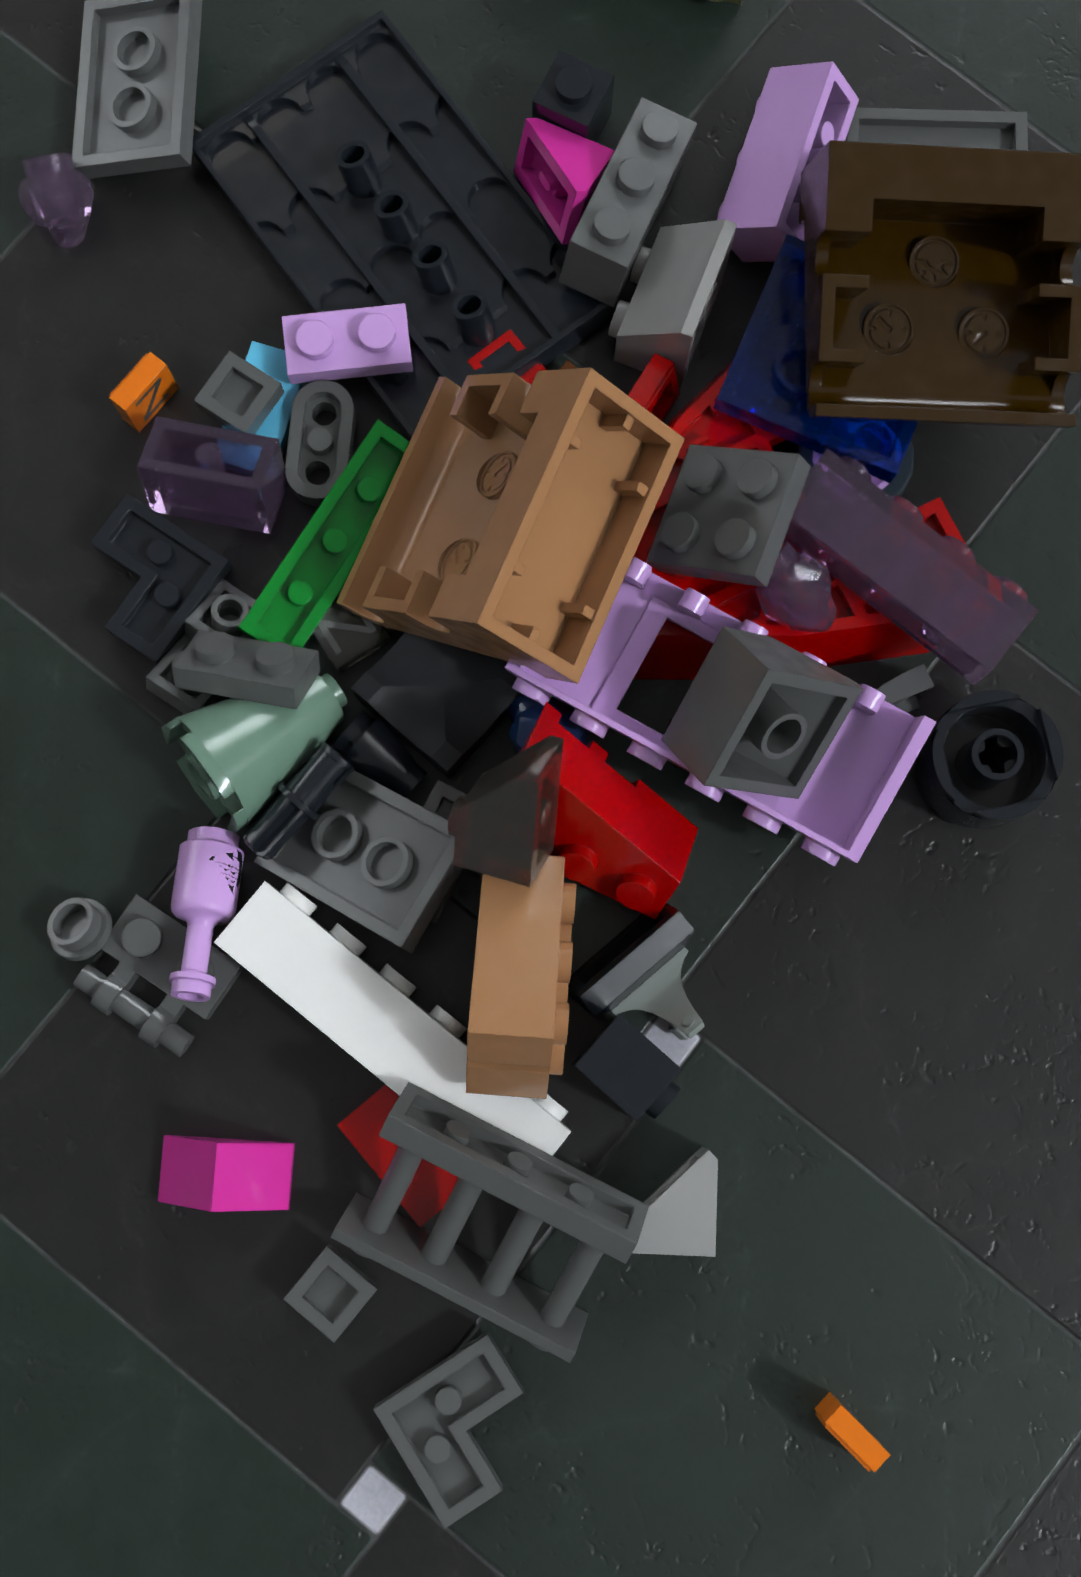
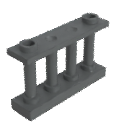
(514, 1172)

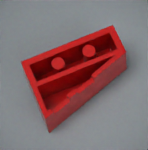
(613, 831)

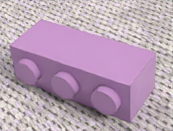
(791, 124)

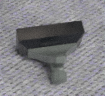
(642, 973)

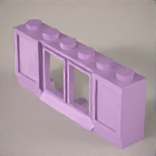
(847, 788)

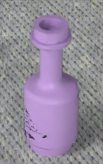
(204, 897)

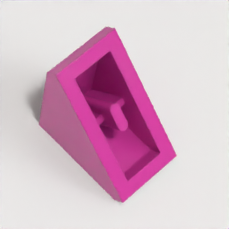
(559, 173)
(226, 1174)

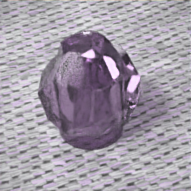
(57, 197)
(799, 591)

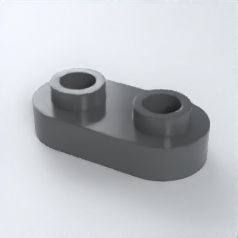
(316, 445)

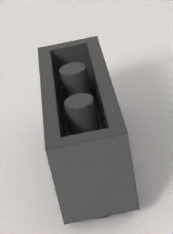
(626, 202)

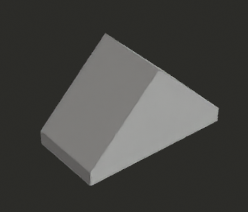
(683, 1211)

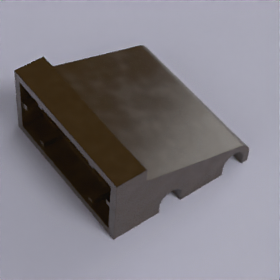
(941, 283)

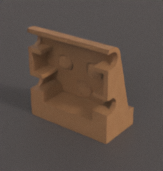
(514, 517)

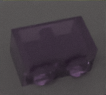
(213, 474)

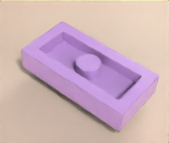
(347, 343)

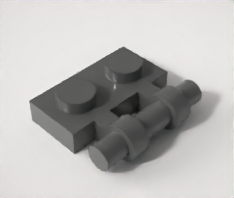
(152, 946)

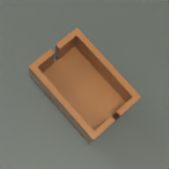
(521, 984)

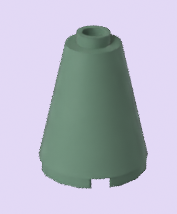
(246, 747)

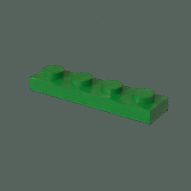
(327, 546)

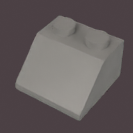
(673, 294)

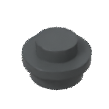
(79, 928)

